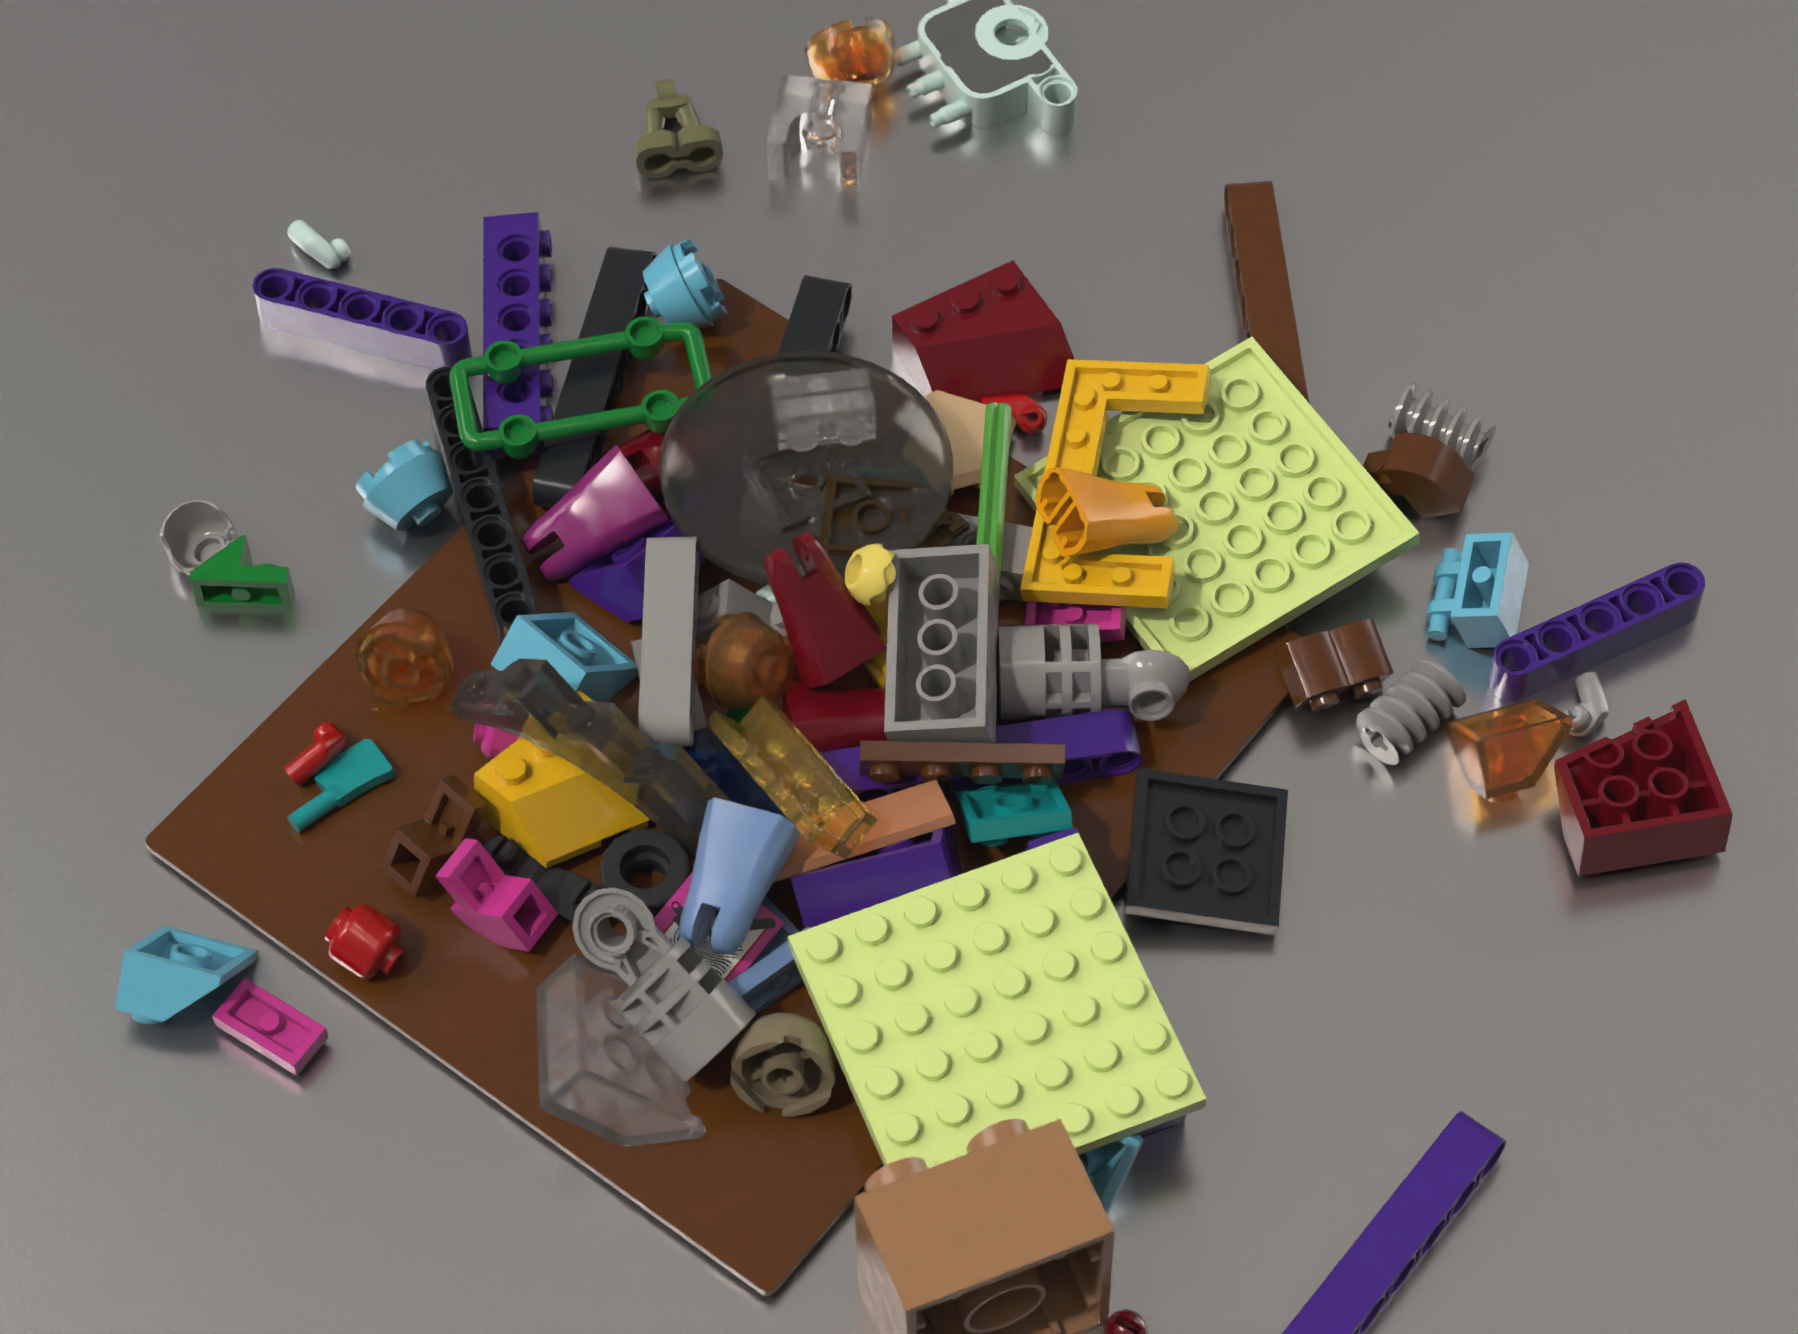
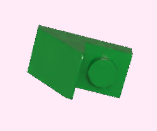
(233, 582)

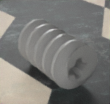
(1419, 417)
(1409, 711)

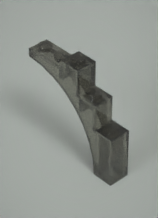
(594, 736)

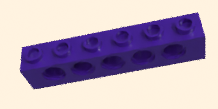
(518, 313)

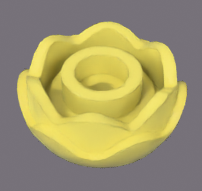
(870, 573)

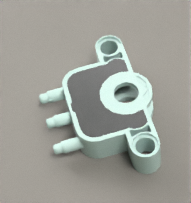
(990, 69)

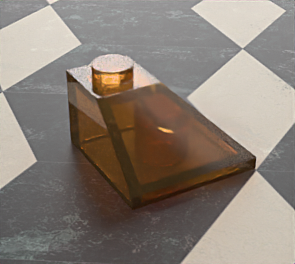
(1507, 746)

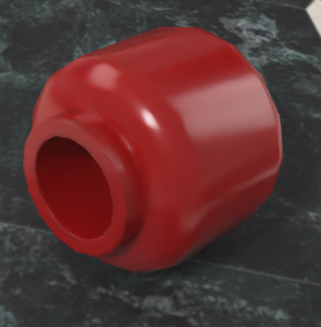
(364, 941)

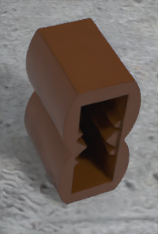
(1334, 664)

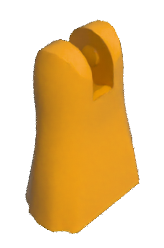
(1101, 512)

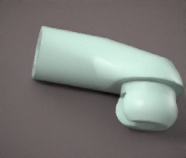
(317, 247)

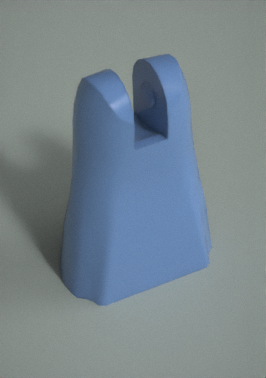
(732, 872)

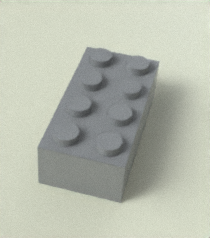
(942, 645)

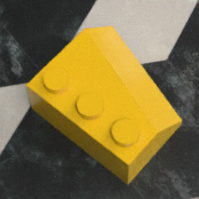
(551, 803)

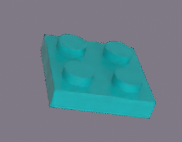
(1012, 810)

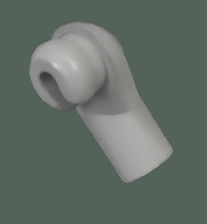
(1592, 708)

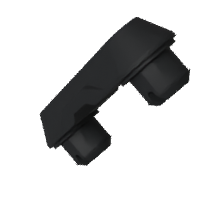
(560, 887)

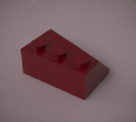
(983, 339)
(1642, 797)

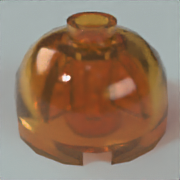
(853, 53)

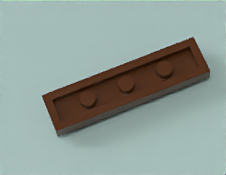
(942, 760)

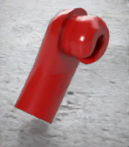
(327, 746)

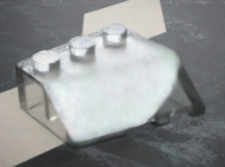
(599, 1068)

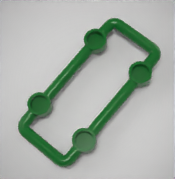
(506, 360)

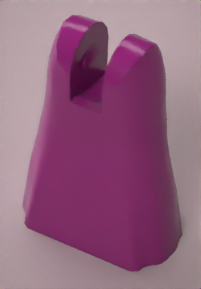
(595, 517)

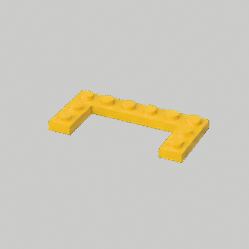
(1076, 443)

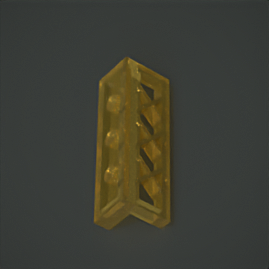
(795, 777)

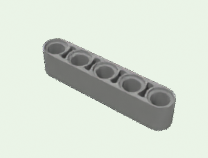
(669, 641)

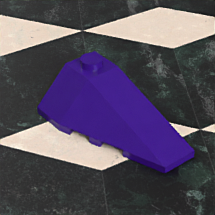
(618, 578)

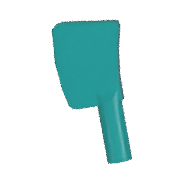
(343, 780)

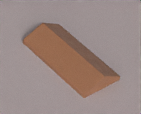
(899, 818)

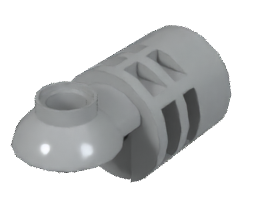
(1061, 674)
(672, 991)

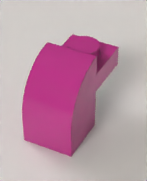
(495, 904)

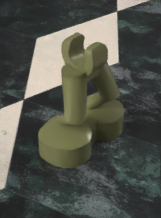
(661, 152)

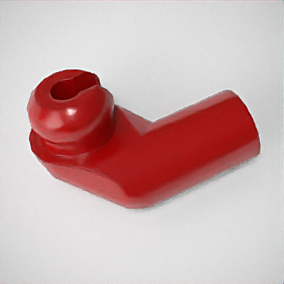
(1026, 411)

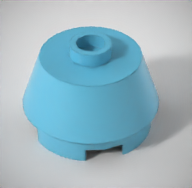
(683, 287)
(407, 487)

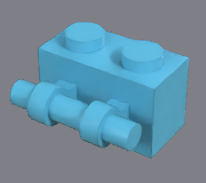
(1479, 590)

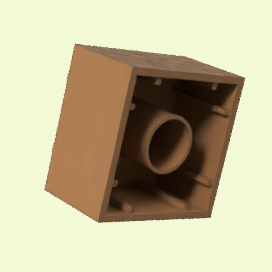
(986, 1239)

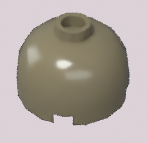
(784, 1064)

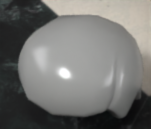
(195, 533)

